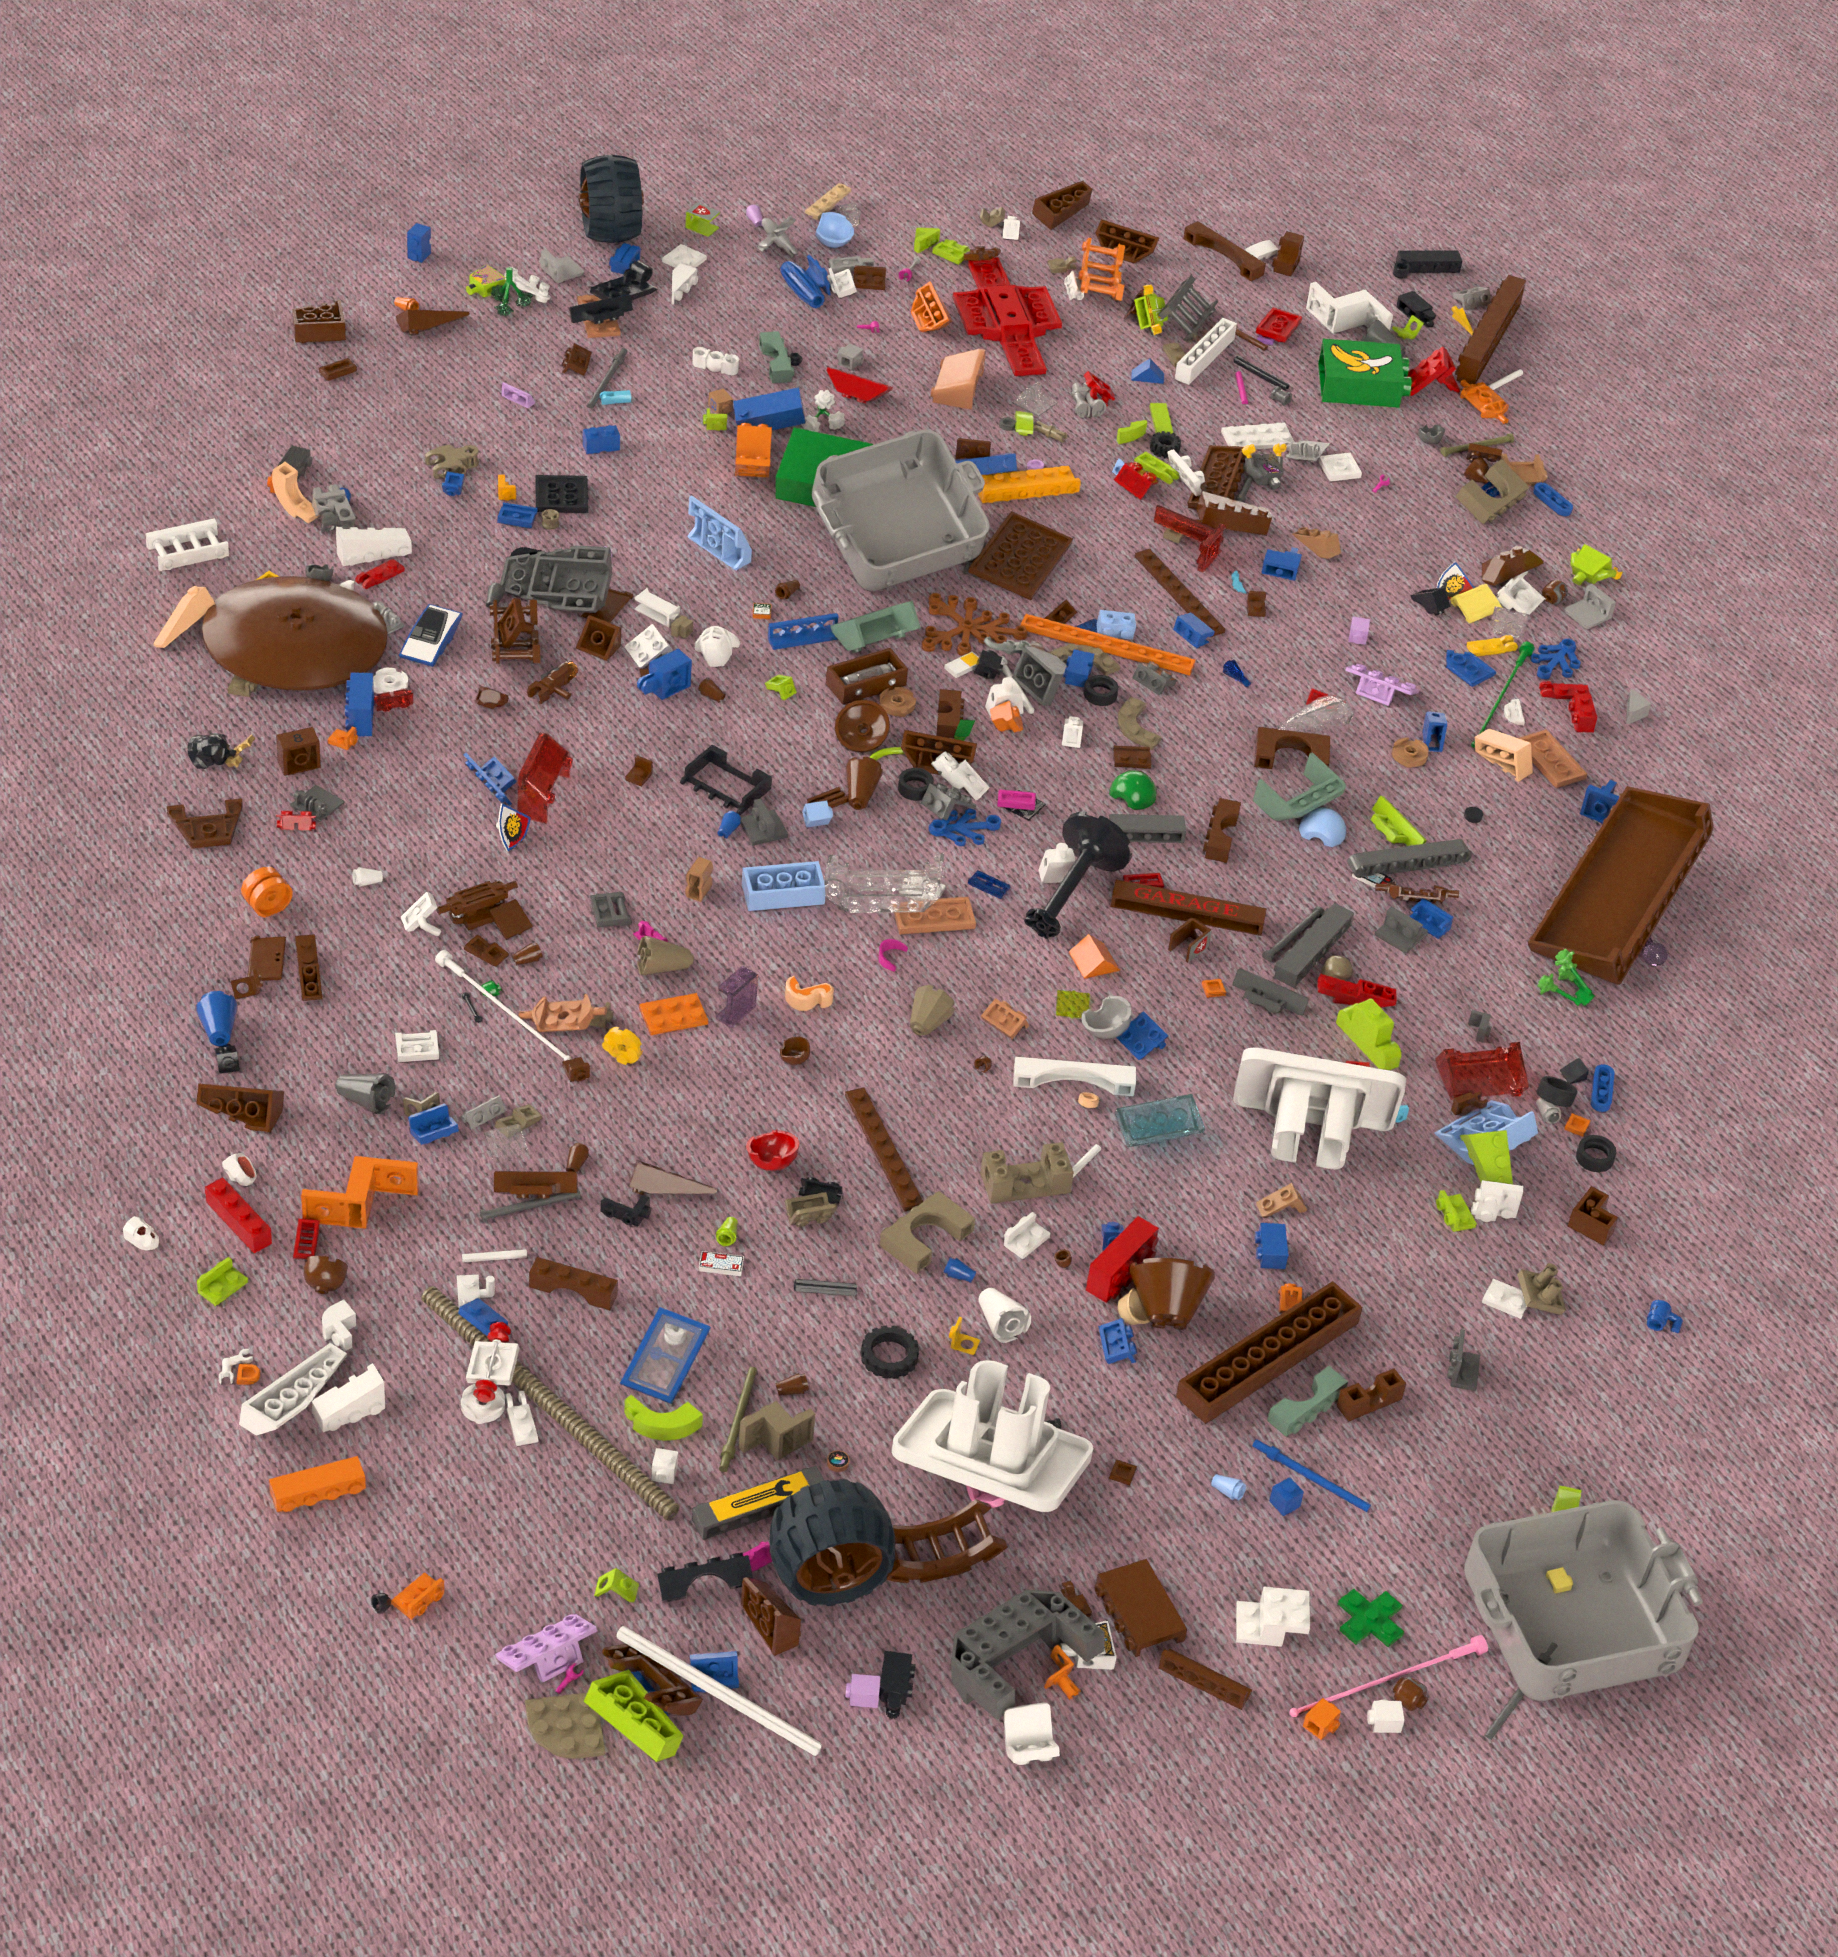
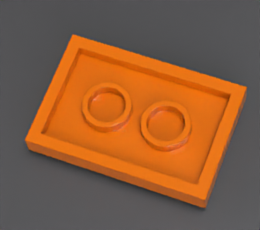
(673, 1014)

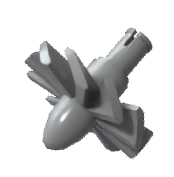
(778, 235)

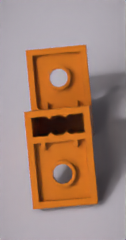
(753, 450)
(366, 1177)

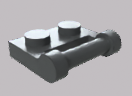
(604, 910)

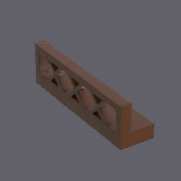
(1204, 1678)

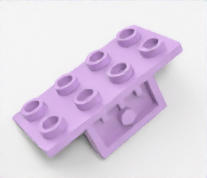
(1378, 687)
(549, 1650)

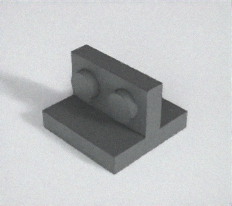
(763, 825)
(1401, 930)

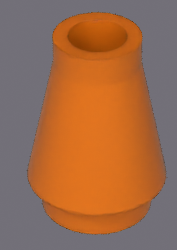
(406, 303)

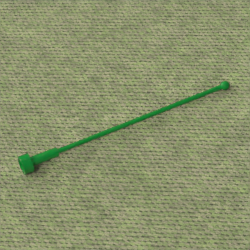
(1526, 649)

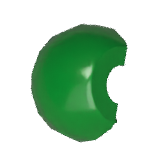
(1135, 788)

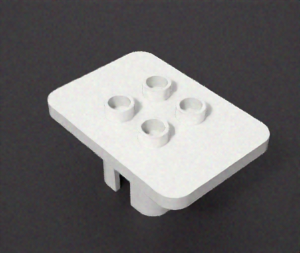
(1318, 1093)
(992, 1445)

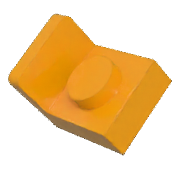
(505, 491)

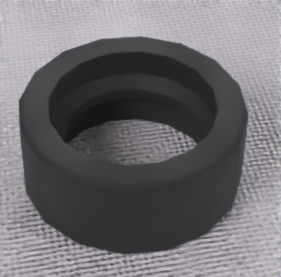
(1098, 698)
(916, 774)
(1556, 1091)
(1595, 1164)

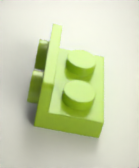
(1455, 1211)
(220, 1282)

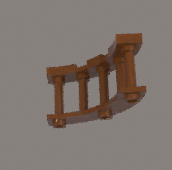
(532, 643)
(950, 1566)

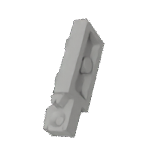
(845, 263)

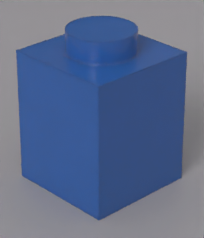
(1286, 1496)

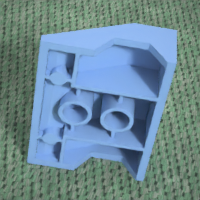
(718, 535)
(1496, 1118)

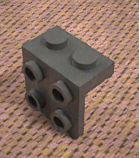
(942, 799)

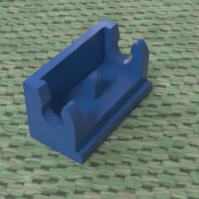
(1193, 629)
(1432, 918)

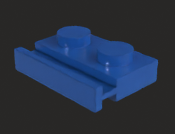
(517, 515)

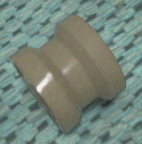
(550, 519)

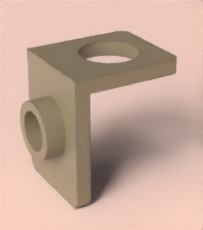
(430, 1102)

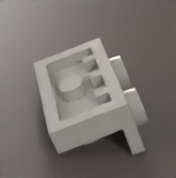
(1473, 297)

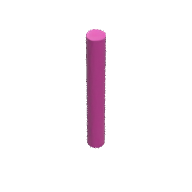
(1241, 387)

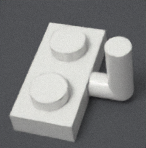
(417, 915)
(469, 1289)

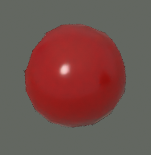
(773, 1150)

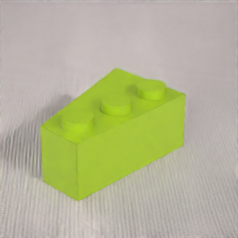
(1490, 1155)

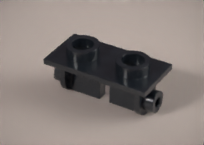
(813, 1186)

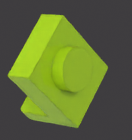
(715, 421)

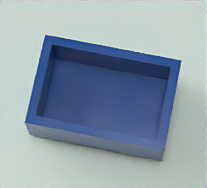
(360, 703)

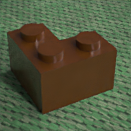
(1289, 253)
(1591, 1217)

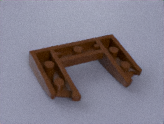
(674, 1693)

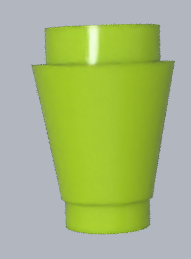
(727, 1232)

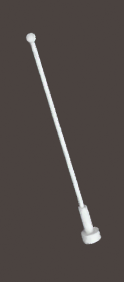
(445, 958)

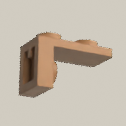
(1281, 1199)

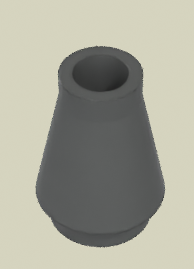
(495, 592)

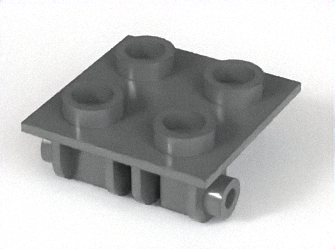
(318, 801)

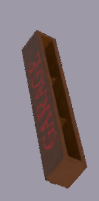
(1183, 906)

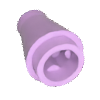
(754, 213)

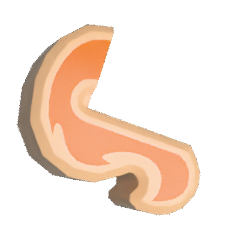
(808, 997)

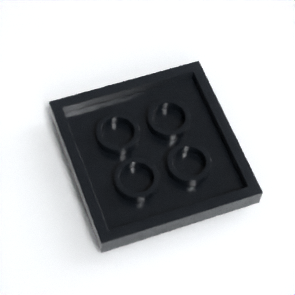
(561, 493)

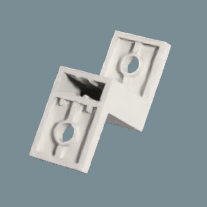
(1346, 311)

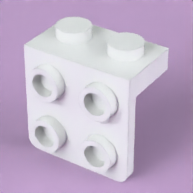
(1029, 1733)

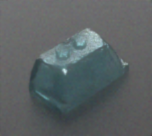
(1159, 1121)

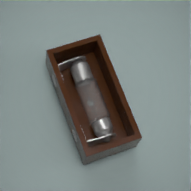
(866, 676)

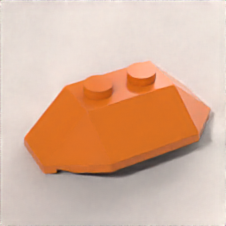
(929, 309)

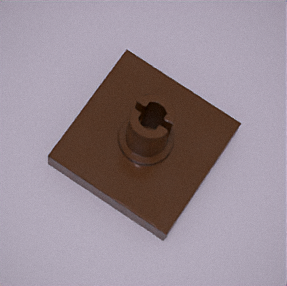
(513, 623)

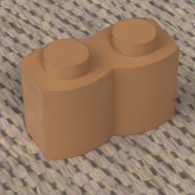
(699, 879)

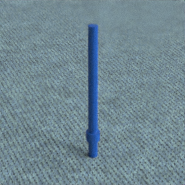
(1274, 1454)

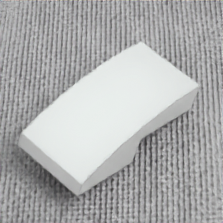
(1263, 249)

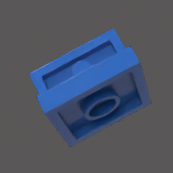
(1598, 801)

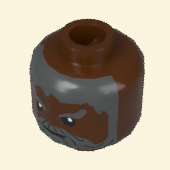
(1555, 591)
(1410, 1693)

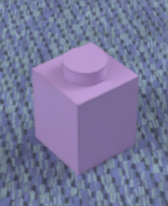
(1359, 630)
(863, 1690)

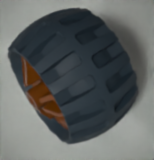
(611, 198)
(832, 1542)

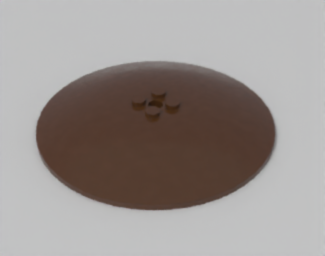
(294, 633)

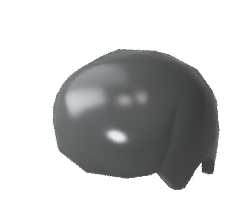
(1431, 435)
(318, 572)

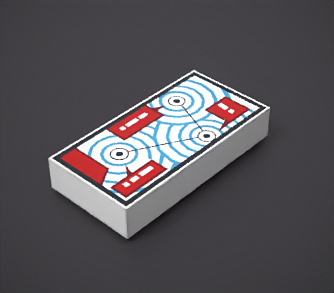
(721, 1263)

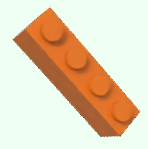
(317, 1484)

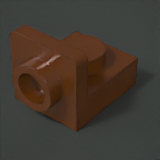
(1256, 603)
(640, 772)
(576, 1069)

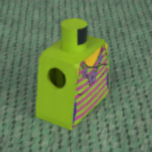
(483, 280)

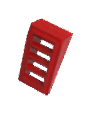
(307, 1225)

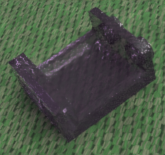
(741, 996)

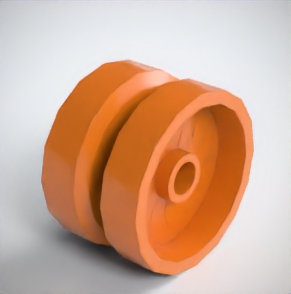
(266, 891)

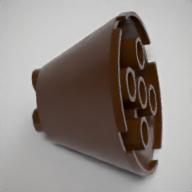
(1171, 1289)

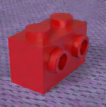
(1583, 713)

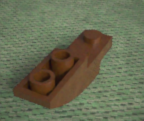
(308, 967)

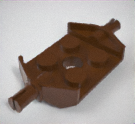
(1406, 893)

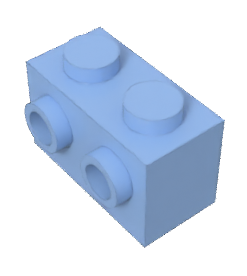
(1116, 624)

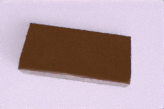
(1062, 613)

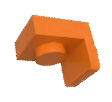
(344, 739)
(1289, 1296)

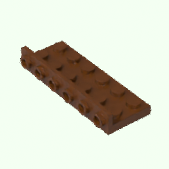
(1221, 472)

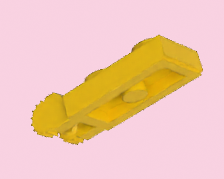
(1492, 646)

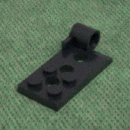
(633, 283)

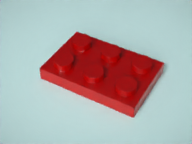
(1278, 325)
(1428, 370)

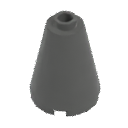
(1380, 333)
(367, 1090)

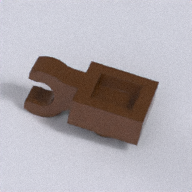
(1465, 1103)
(1078, 1601)

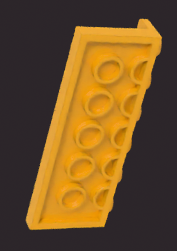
(1029, 484)

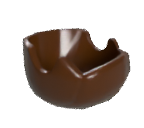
(798, 1047)

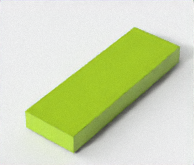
(1161, 417)

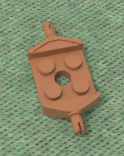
(549, 1014)

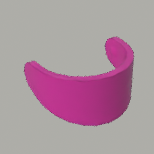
(886, 945)

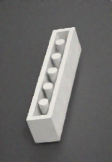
(1205, 351)

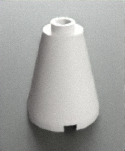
(1004, 1315)

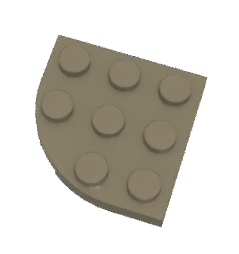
(565, 1726)

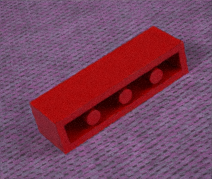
(238, 1215)

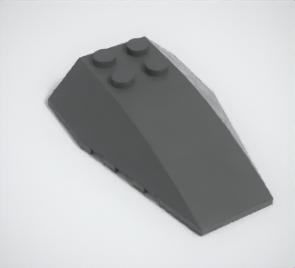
(561, 579)

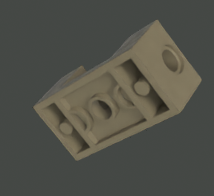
(1048, 1177)

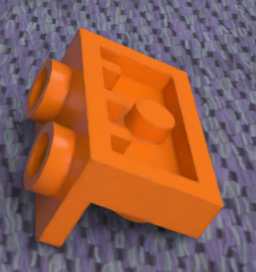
(419, 1595)

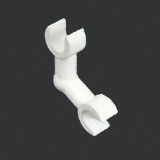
(228, 1362)

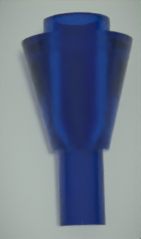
(1233, 670)

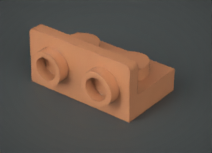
(1004, 1018)

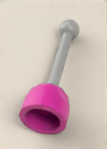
(907, 271)

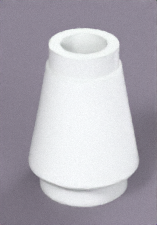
(366, 876)

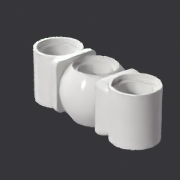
(715, 361)

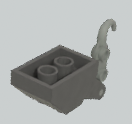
(1036, 669)

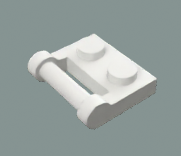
(417, 1046)

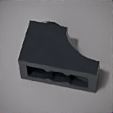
(1433, 600)

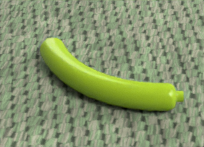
(886, 751)

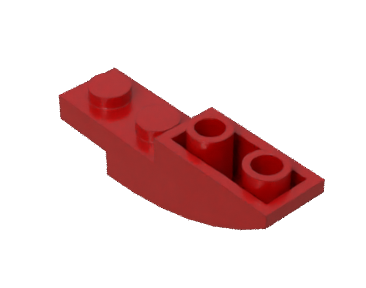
(1351, 993)

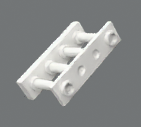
(186, 533)

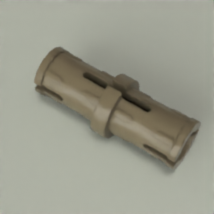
(1050, 431)

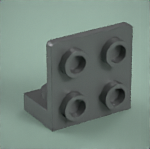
(1464, 1365)

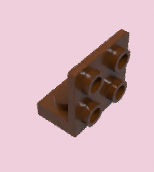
(972, 448)

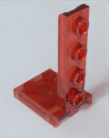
(1208, 536)

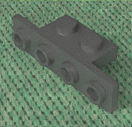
(1269, 994)

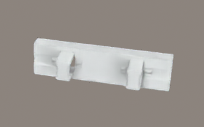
(1182, 466)

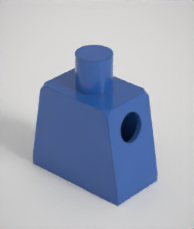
(1435, 724)

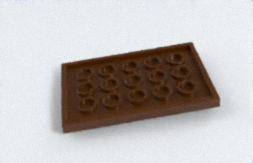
(1020, 555)

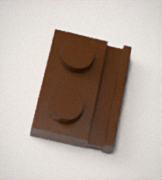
(1132, 757)

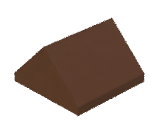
(599, 638)

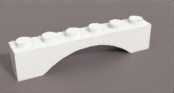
(1113, 1078)

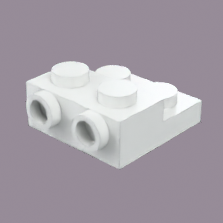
(1520, 596)
(1496, 1200)

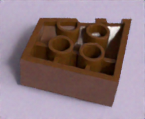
(319, 323)
(770, 1616)

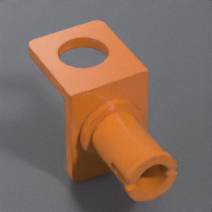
(1061, 1677)

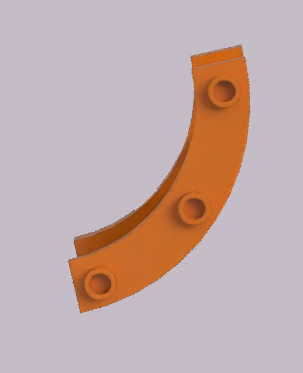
(1116, 289)

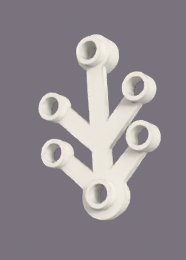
(540, 294)

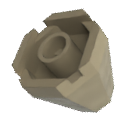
(930, 1009)

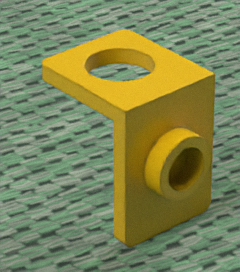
(957, 1338)

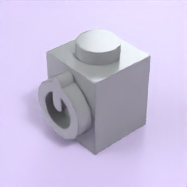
(850, 356)

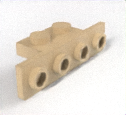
(828, 201)

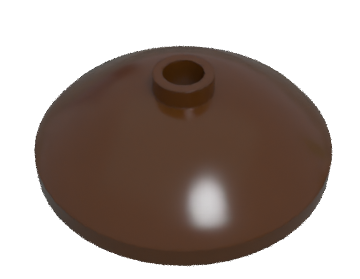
(860, 716)

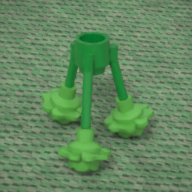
(1567, 971)

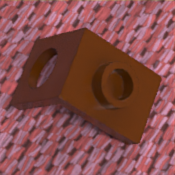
(254, 984)

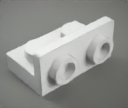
(1025, 1236)

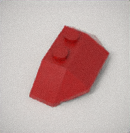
(857, 386)

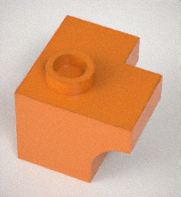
(1006, 717)

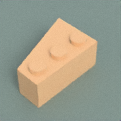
(1506, 751)

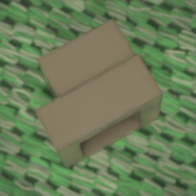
(682, 627)

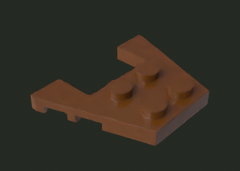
(210, 829)

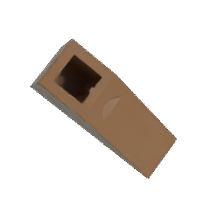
(1320, 542)

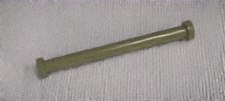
(1508, 438)

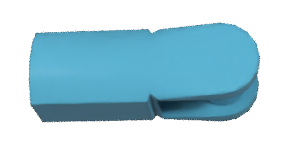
(611, 397)

